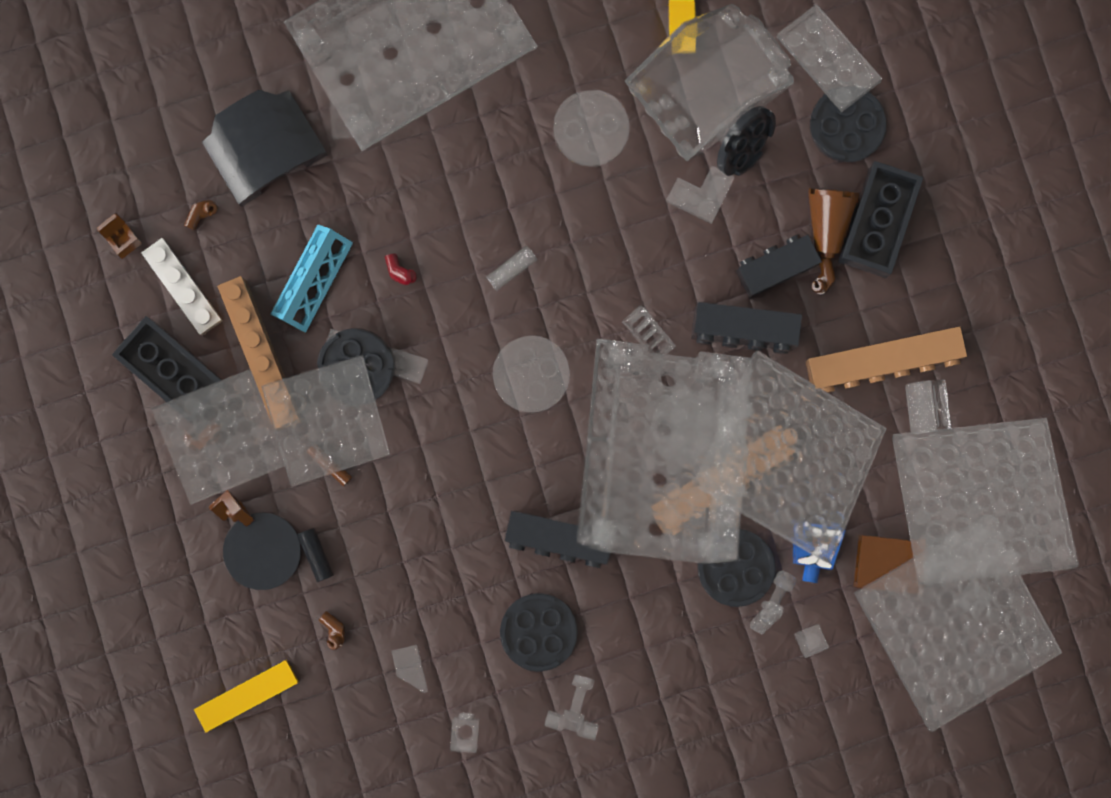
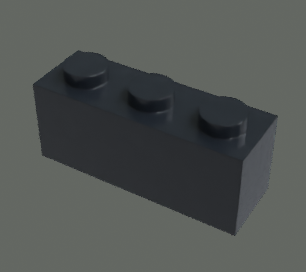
(778, 265)

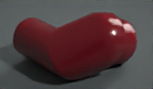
(399, 273)

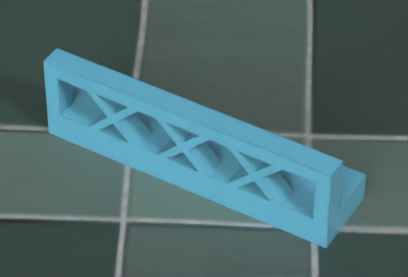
(304, 275)

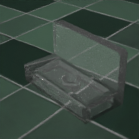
(928, 406)

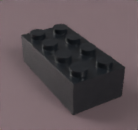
(880, 219)
(747, 327)
(163, 362)
(549, 537)

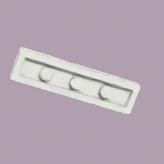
(181, 286)

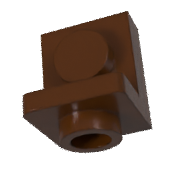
(230, 506)

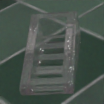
(636, 315)

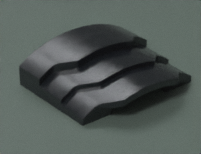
(261, 142)

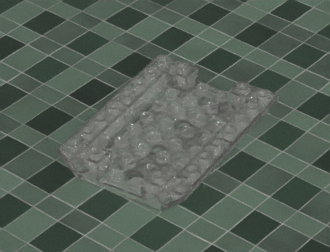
(429, 67)
(628, 450)

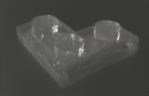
(702, 201)

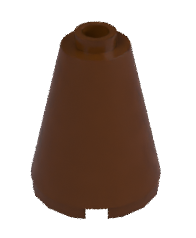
(831, 218)

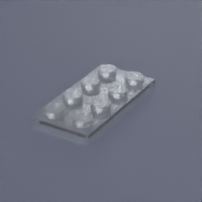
(829, 58)

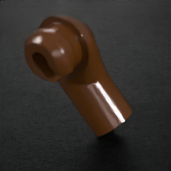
(199, 211)
(826, 278)
(336, 630)

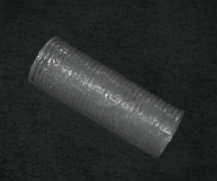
(515, 268)

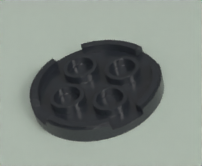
(851, 133)
(745, 141)
(365, 343)
(263, 552)
(742, 580)
(538, 632)

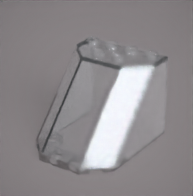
(710, 77)

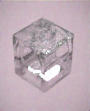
(459, 743)

